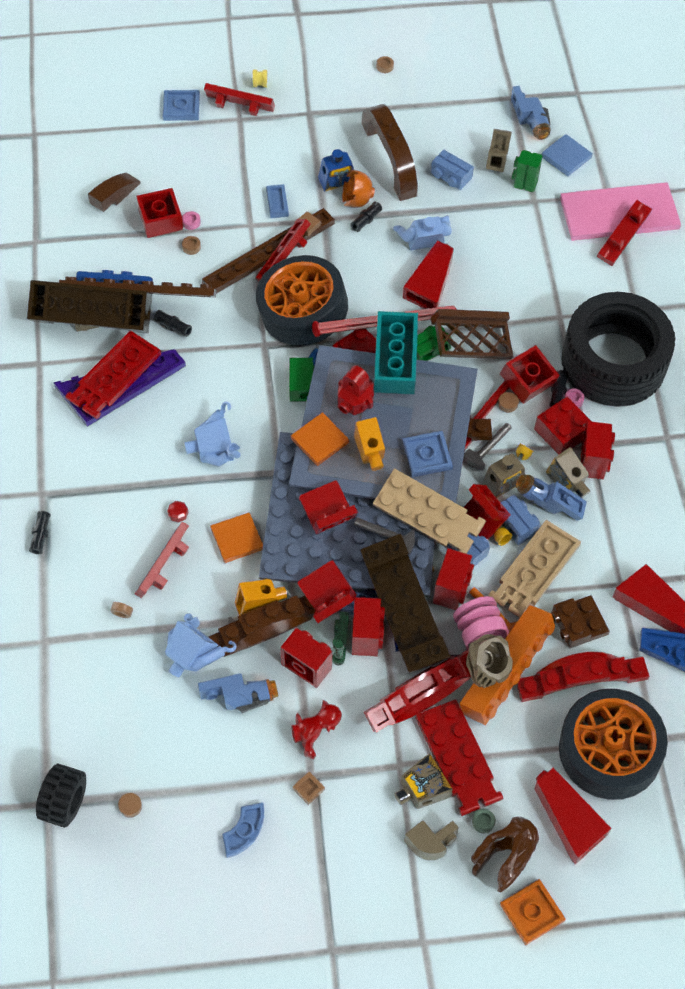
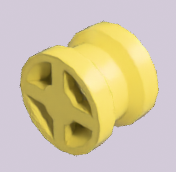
(259, 78)

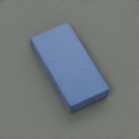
(277, 201)

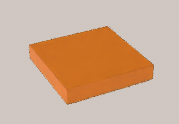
(320, 439)
(237, 537)
(532, 912)

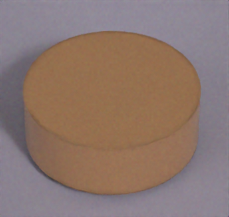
(385, 64)
(191, 245)
(508, 402)
(121, 610)
(130, 805)

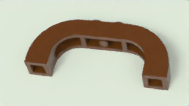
(382, 122)

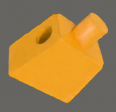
(370, 443)
(256, 594)

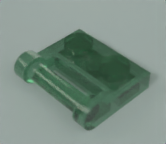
(340, 638)

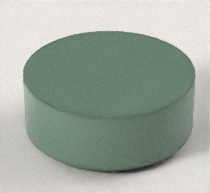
(483, 821)

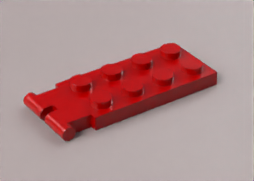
(114, 374)
(458, 756)

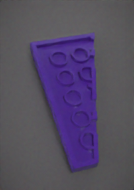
(163, 367)

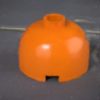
(357, 190)

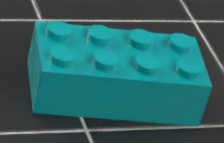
(396, 353)

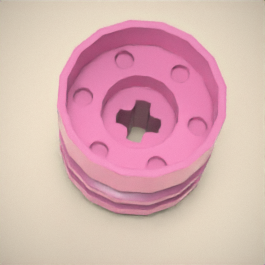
(479, 618)

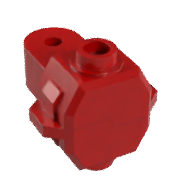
(355, 391)

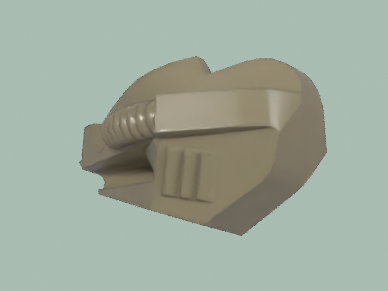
(489, 660)

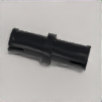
(366, 216)
(173, 323)
(559, 388)
(39, 532)

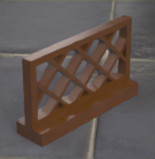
(472, 319)

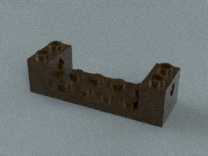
(89, 306)
(404, 604)

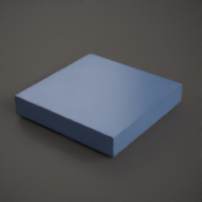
(181, 105)
(567, 155)
(427, 454)

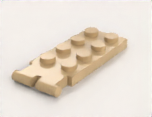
(427, 512)
(535, 568)

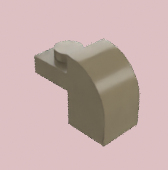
(498, 150)
(430, 845)

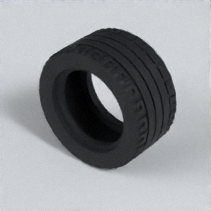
(623, 315)

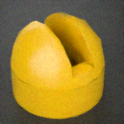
(524, 450)
(502, 536)

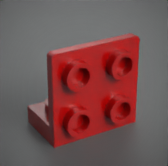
(327, 507)
(488, 507)
(327, 590)

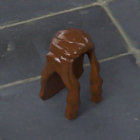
(520, 838)

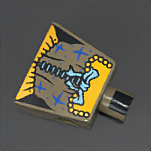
(569, 472)
(504, 473)
(423, 784)

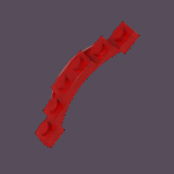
(581, 670)
(419, 692)

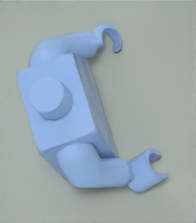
(425, 232)
(214, 440)
(192, 648)

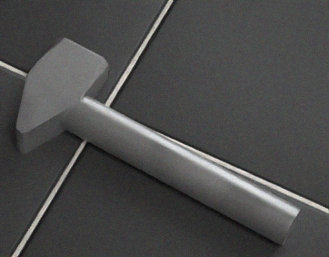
(475, 459)
(409, 539)

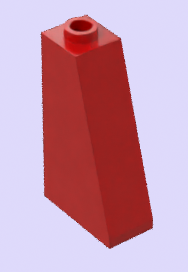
(429, 279)
(652, 598)
(570, 814)

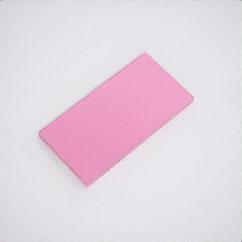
(600, 211)

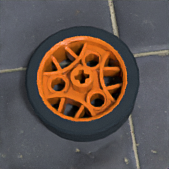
(310, 293)
(612, 743)

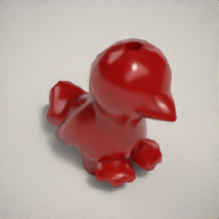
(309, 728)

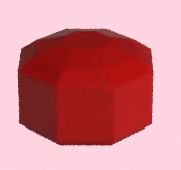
(177, 511)

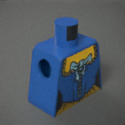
(334, 170)

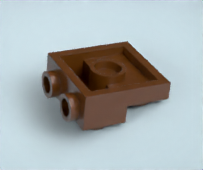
(579, 621)

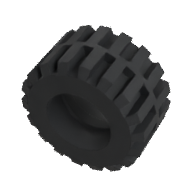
(61, 795)

